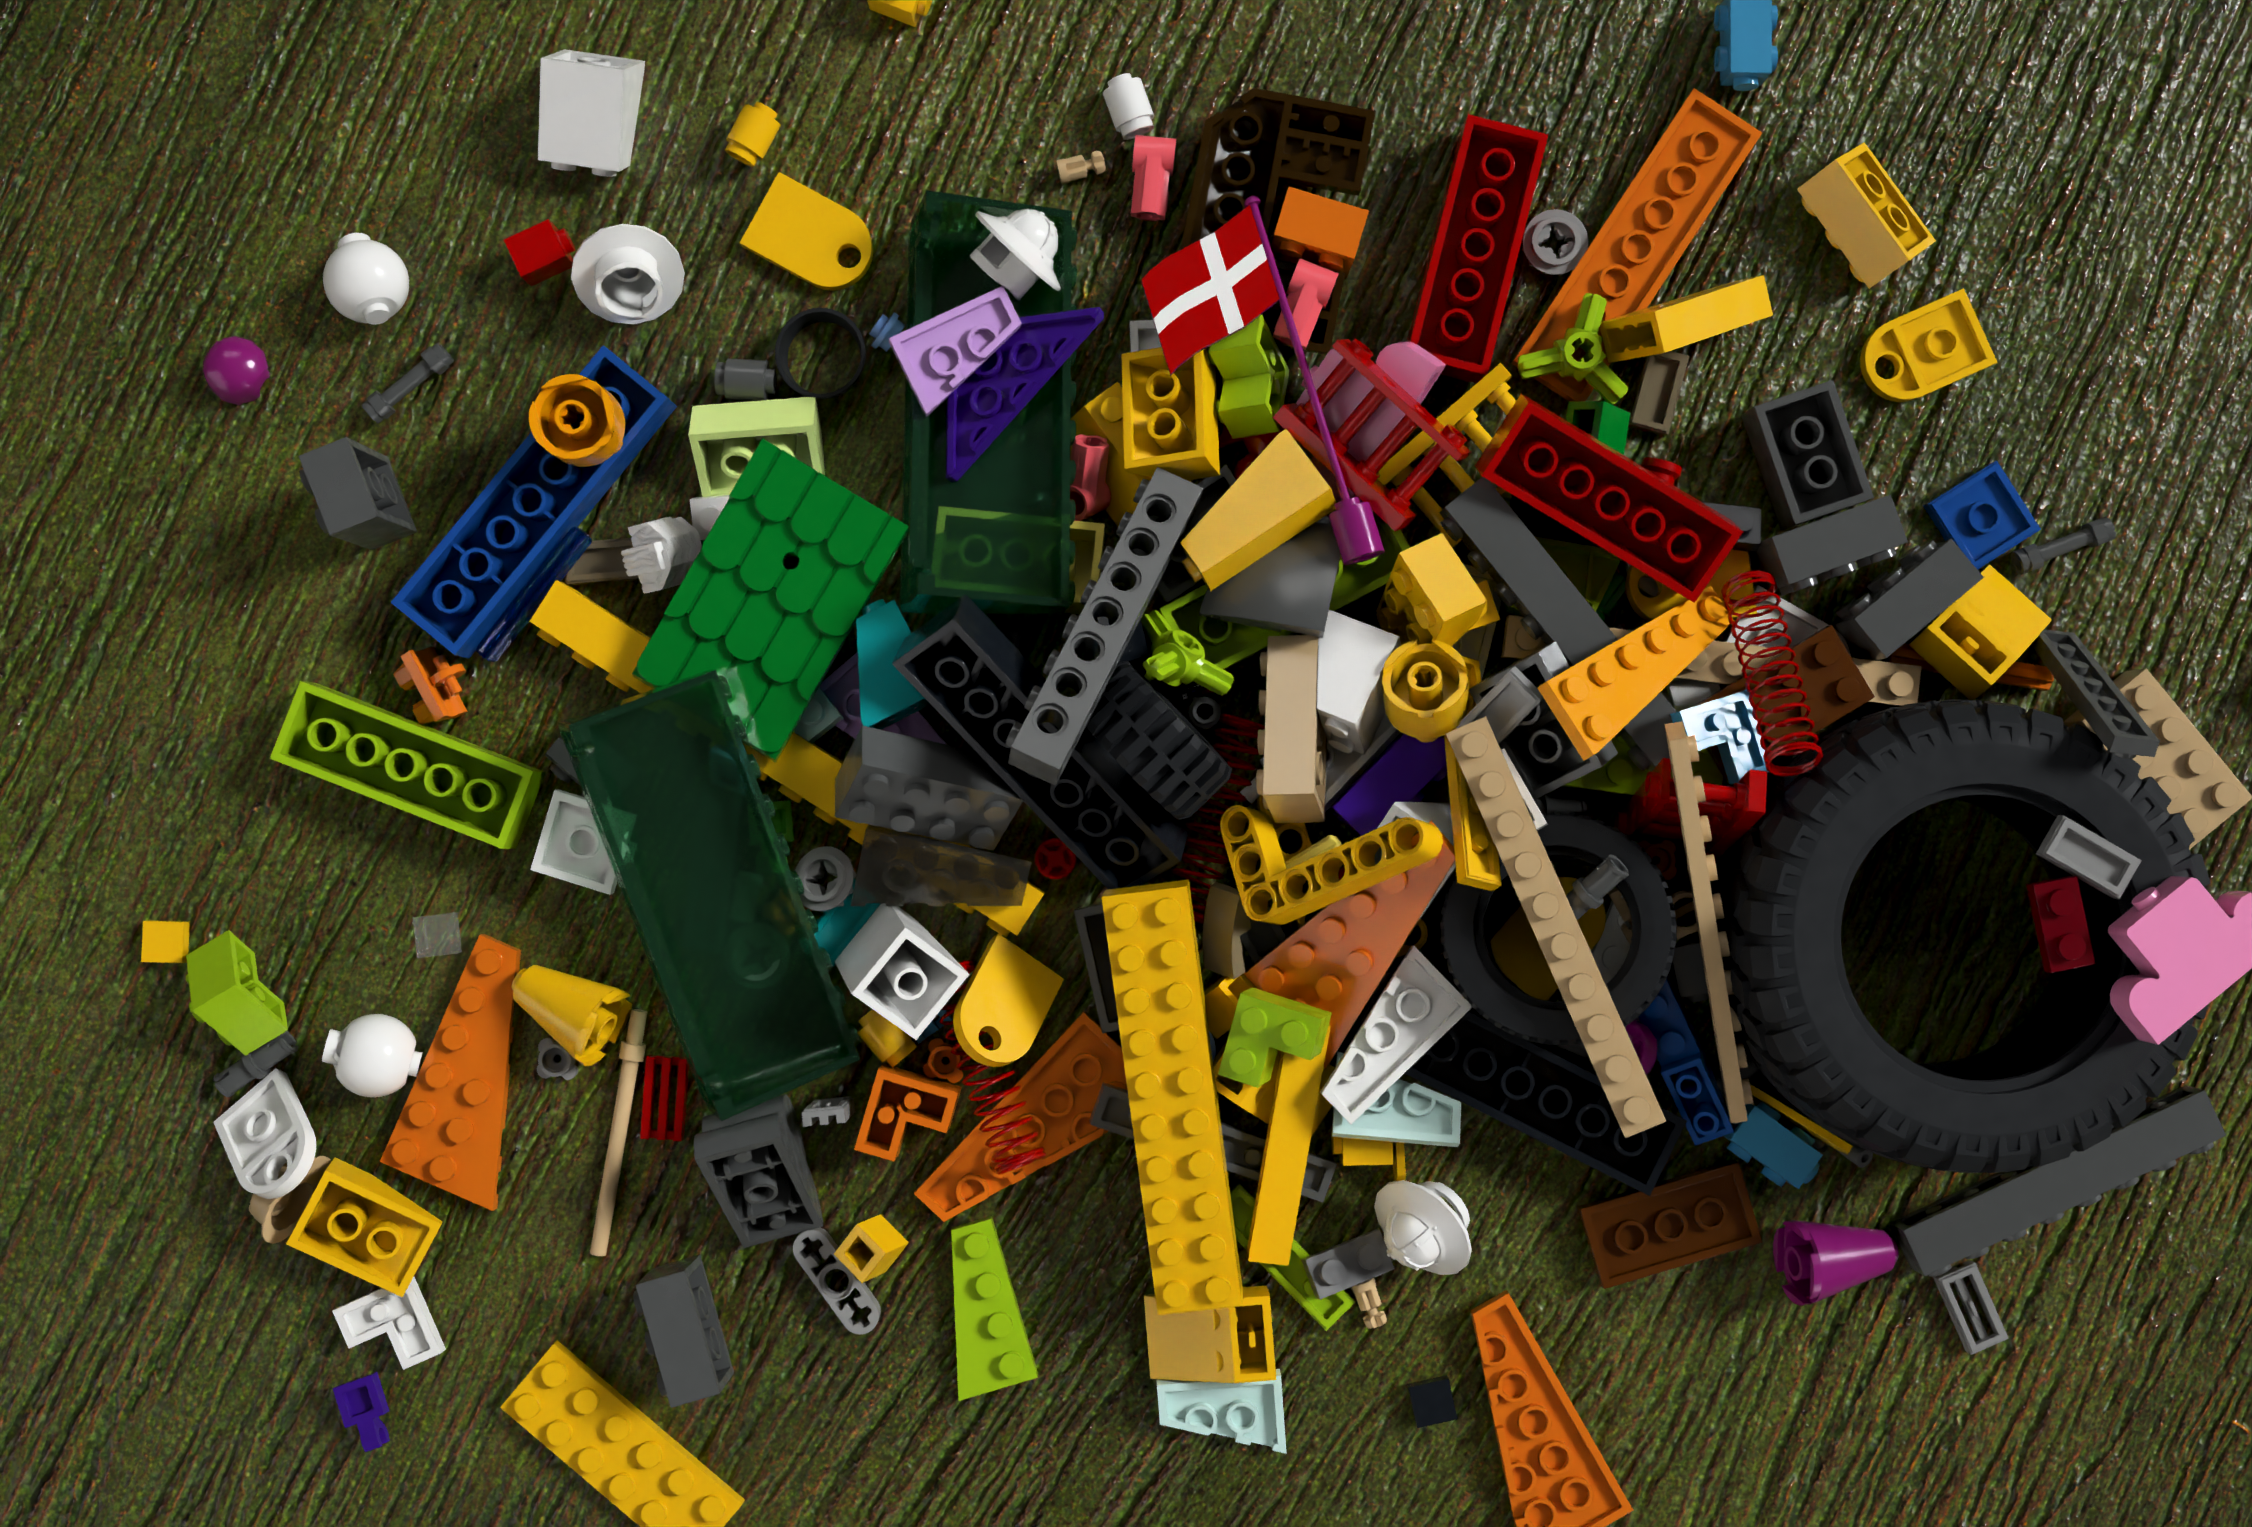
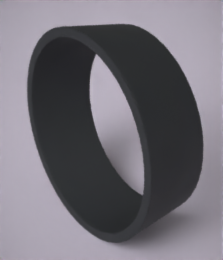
(803, 320)

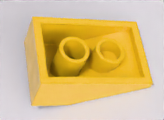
(365, 1228)

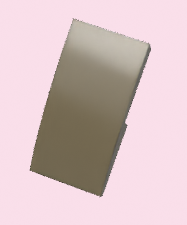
(1222, 930)

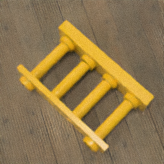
(1462, 417)

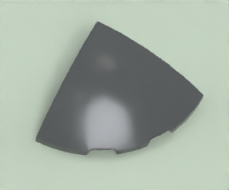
(1283, 588)

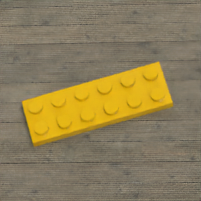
(617, 1446)

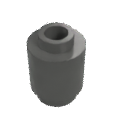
(745, 379)

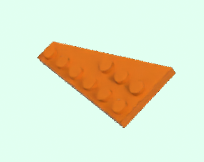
(1350, 945)
(460, 1096)
(1059, 1097)
(1543, 1445)

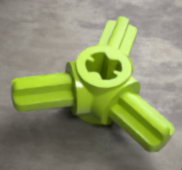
(1589, 367)
(1180, 657)

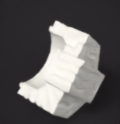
(661, 552)

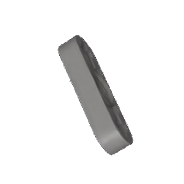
(862, 1299)

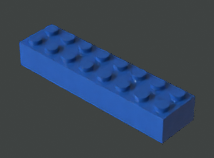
(523, 519)

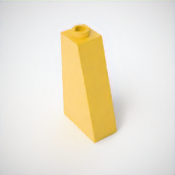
(1686, 319)
(1258, 513)

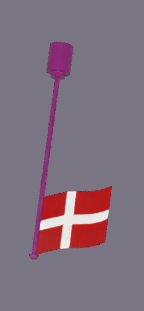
(1221, 289)

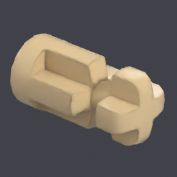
(1077, 167)
(1369, 1300)

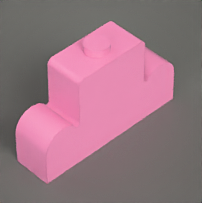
(1406, 364)
(2184, 953)

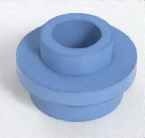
(884, 329)

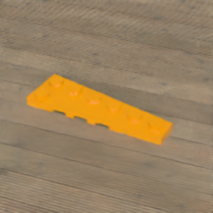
(1618, 681)

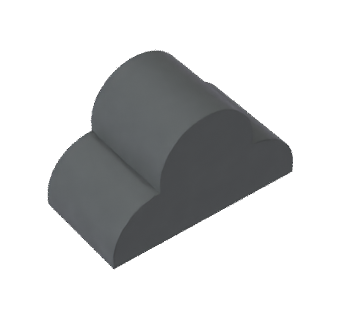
(759, 1171)

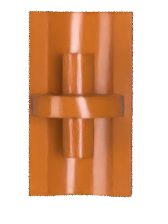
(435, 683)

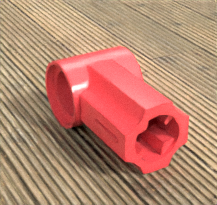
(1152, 168)
(1307, 295)
(1089, 486)

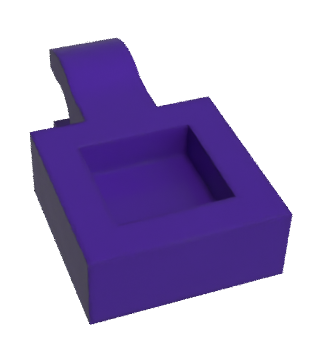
(362, 1403)

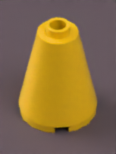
(573, 1010)

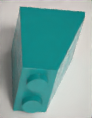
(883, 690)

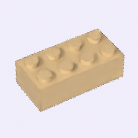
(1293, 733)
(2184, 761)

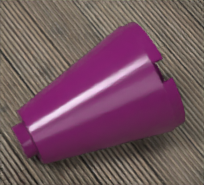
(1829, 1258)

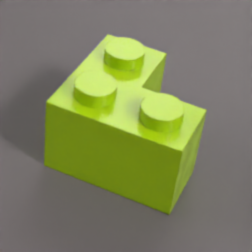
(1251, 379)
(231, 997)
(1264, 1026)

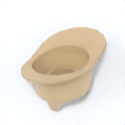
(281, 1214)

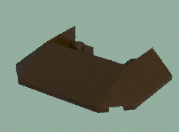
(1269, 141)

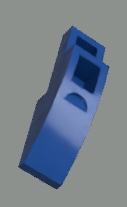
(1686, 1068)

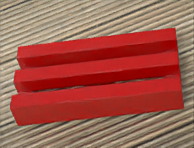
(661, 1132)

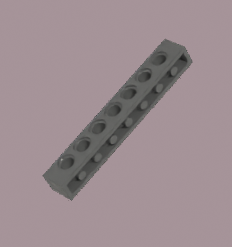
(1046, 753)

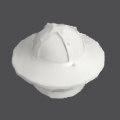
(1018, 250)
(627, 274)
(1422, 1227)

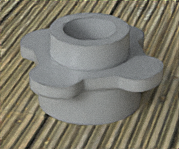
(549, 1067)

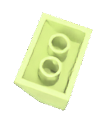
(729, 433)

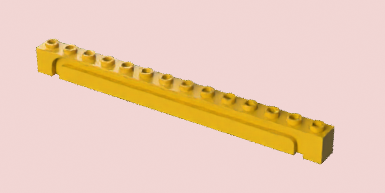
(801, 768)

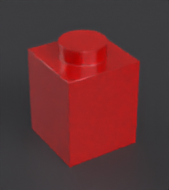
(540, 252)

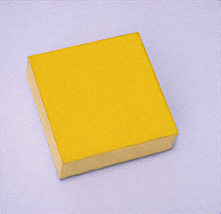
(165, 941)

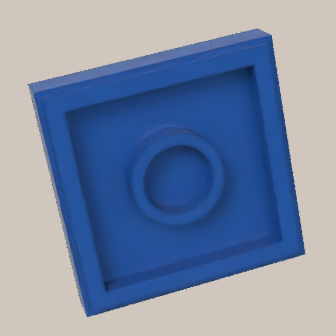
(1983, 515)

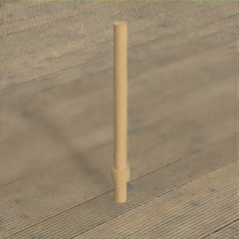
(631, 1053)

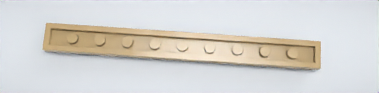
(1719, 664)
(1708, 909)
(1556, 928)

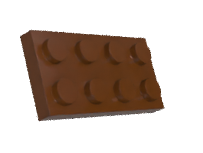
(1828, 678)
(1672, 1227)

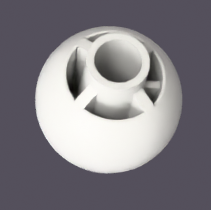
(365, 279)
(373, 1055)

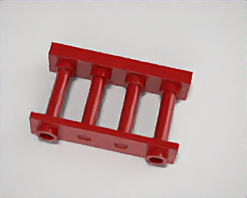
(1363, 476)
(1729, 809)

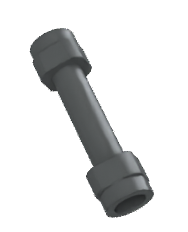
(380, 405)
(2092, 534)

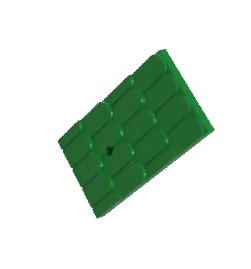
(774, 593)

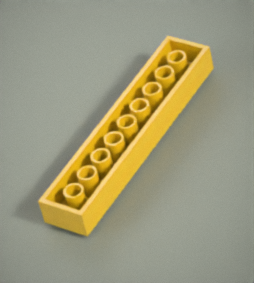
(1173, 1097)

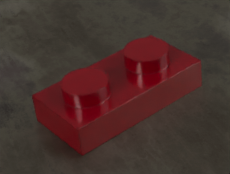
(2060, 924)

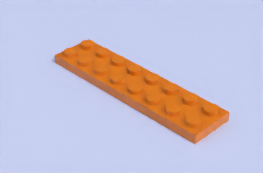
(1649, 225)

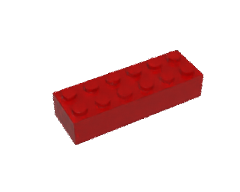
(1476, 245)
(1608, 498)

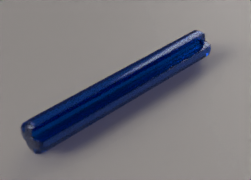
(533, 593)

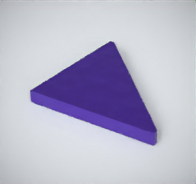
(1009, 381)

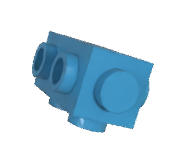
(1745, 42)
(1784, 1153)

